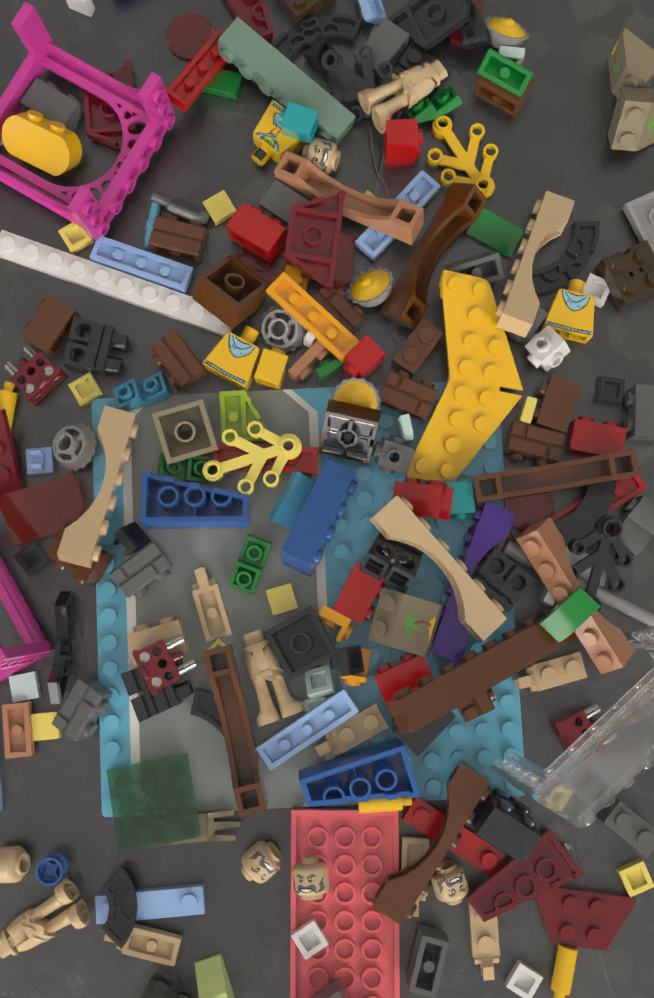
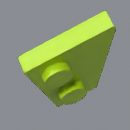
(237, 413)

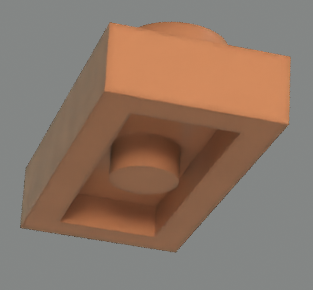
(303, 367)
(17, 729)

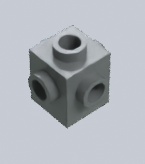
(399, 461)

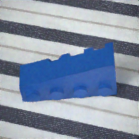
(182, 505)
(318, 517)
(361, 776)

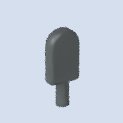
(181, 208)

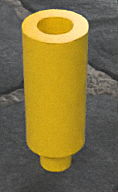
(8, 400)
(384, 805)
(564, 970)

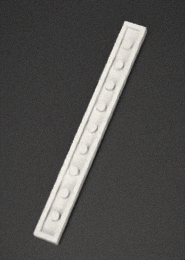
(108, 282)

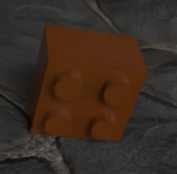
(230, 291)

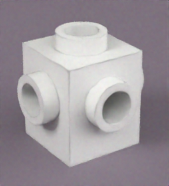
(546, 349)

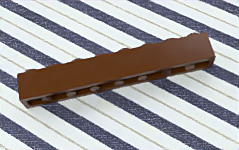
(473, 675)

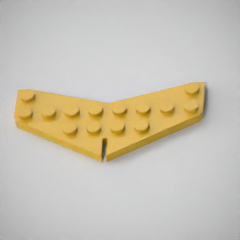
(478, 368)

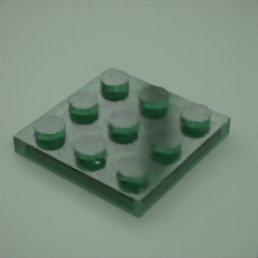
(153, 803)

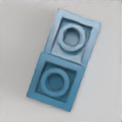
(140, 394)
(292, 501)

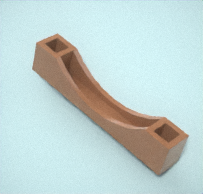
(389, 216)
(549, 558)

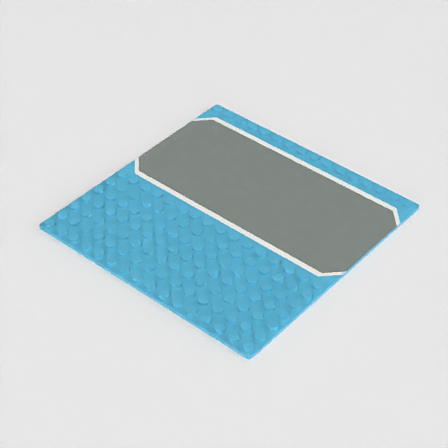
(218, 549)

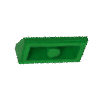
(505, 72)
(225, 85)
(495, 233)

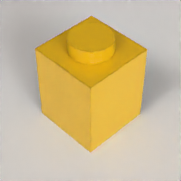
(272, 368)

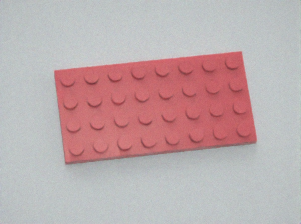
(361, 938)

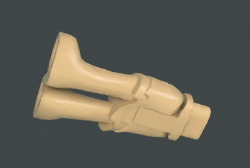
(415, 85)
(261, 665)
(34, 928)

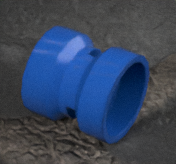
(47, 871)

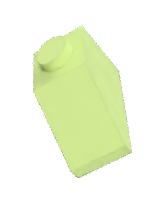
(213, 978)

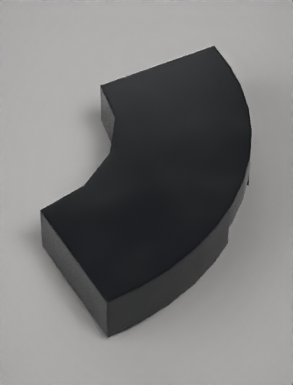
(122, 907)

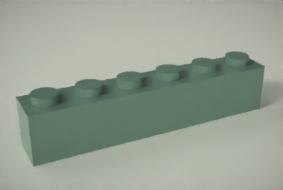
(283, 79)

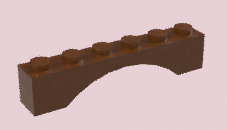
(456, 213)
(555, 476)
(237, 730)
(402, 888)

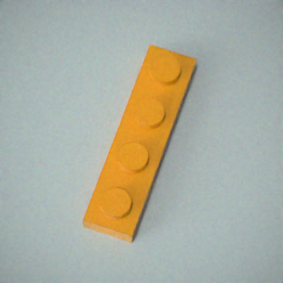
(312, 316)

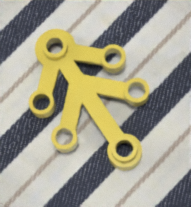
(257, 456)

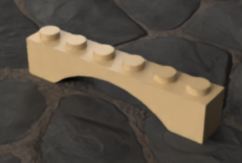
(521, 304)
(82, 537)
(474, 607)

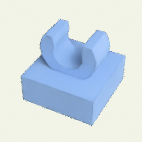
(40, 461)

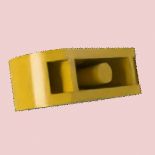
(41, 142)

